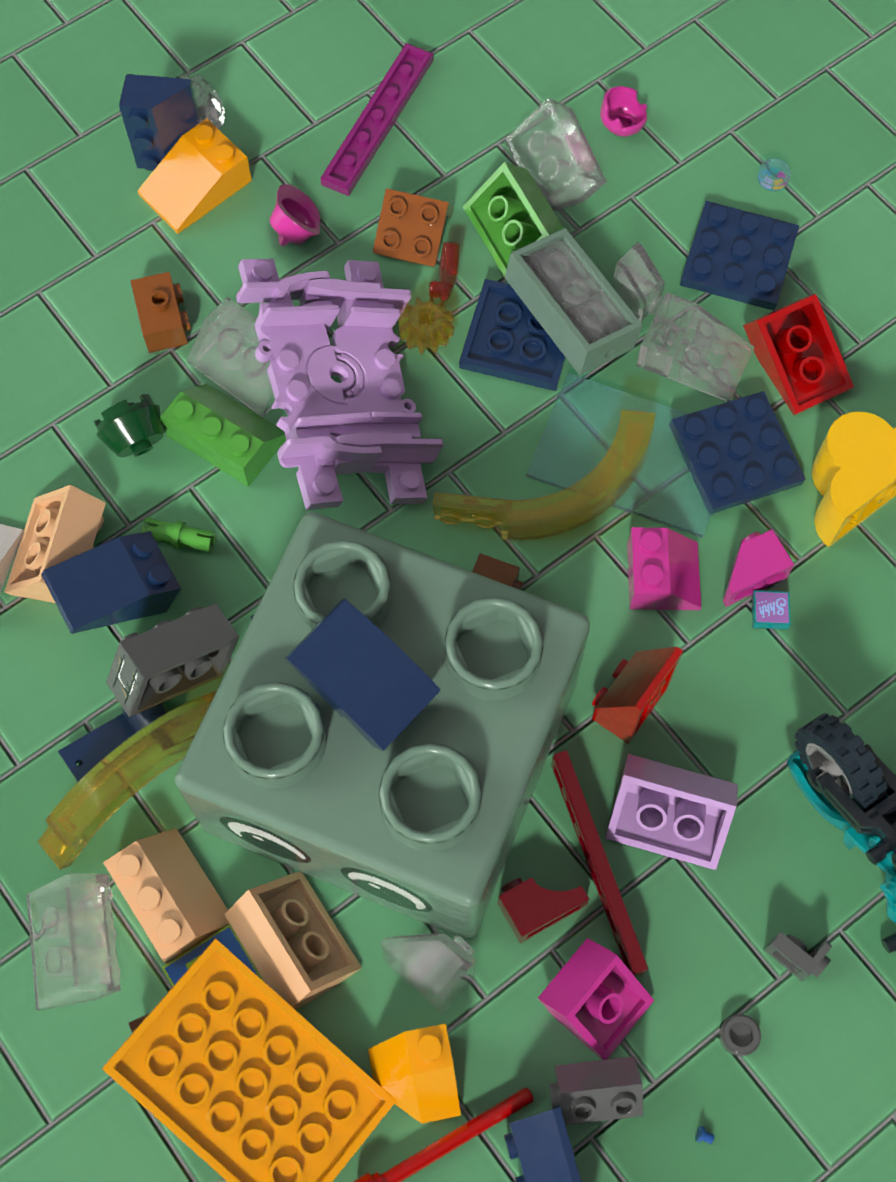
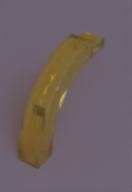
(119, 778)

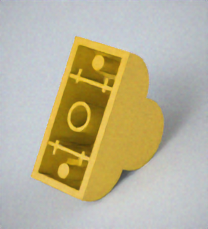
(853, 473)

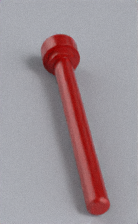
(453, 1139)

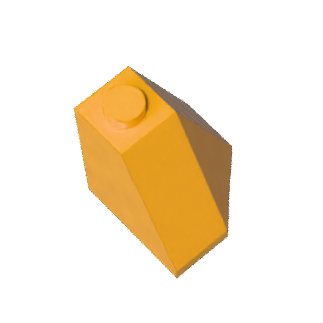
(418, 1073)

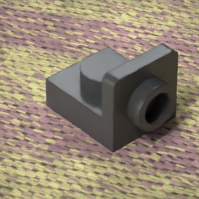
(792, 955)

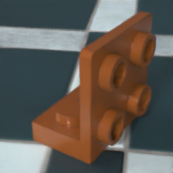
(411, 227)

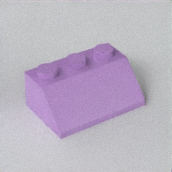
(672, 811)

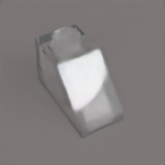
(638, 282)

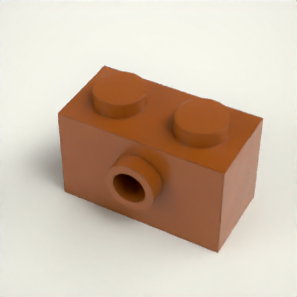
(159, 311)

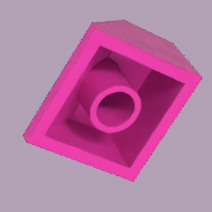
(662, 570)
(596, 998)

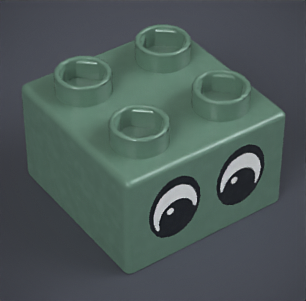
(446, 798)

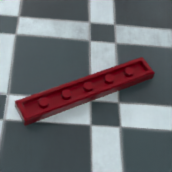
(598, 864)

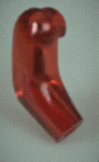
(447, 272)

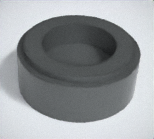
(740, 1035)

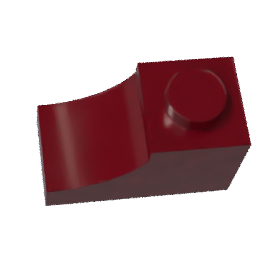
(534, 908)

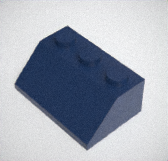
(156, 115)
(542, 1148)

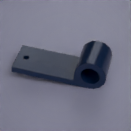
(102, 741)

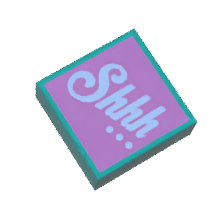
(771, 609)

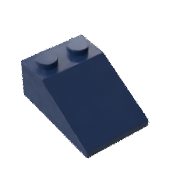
(112, 583)

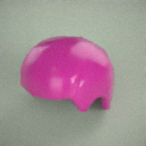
(622, 111)

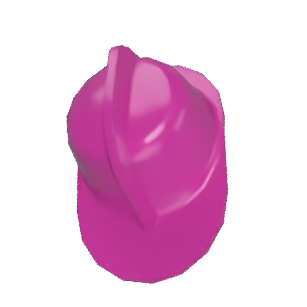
(294, 216)

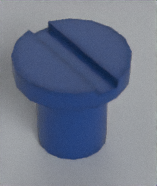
(704, 1135)

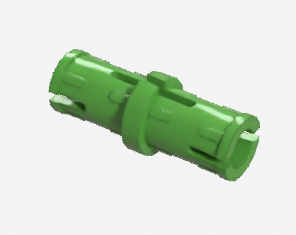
(180, 535)

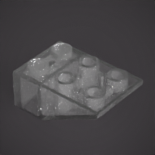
(694, 348)

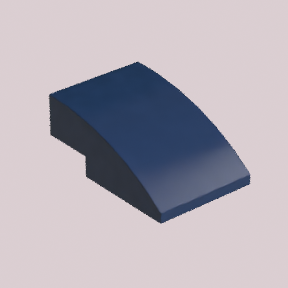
(363, 674)

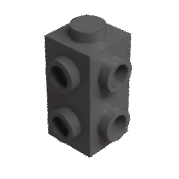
(597, 1090)

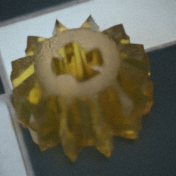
(426, 325)

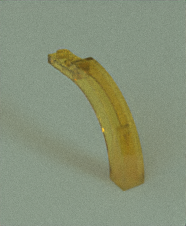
(566, 508)

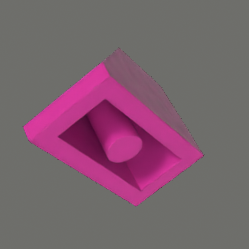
(757, 566)

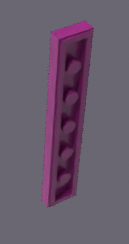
(376, 120)

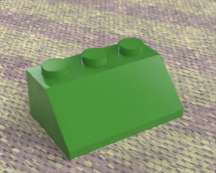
(510, 213)
(222, 432)

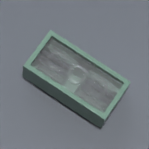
(572, 301)

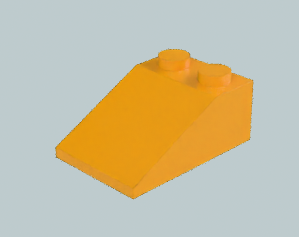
(195, 176)

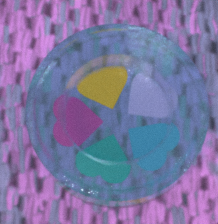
(774, 174)

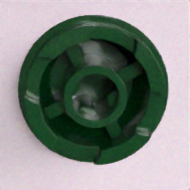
(131, 427)

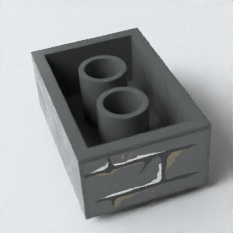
(171, 658)

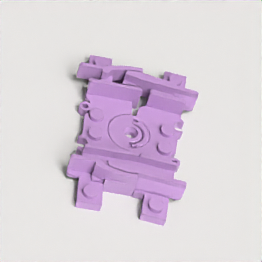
(330, 423)

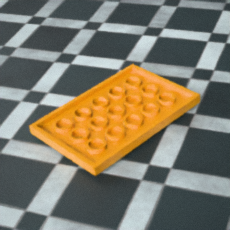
(247, 1078)

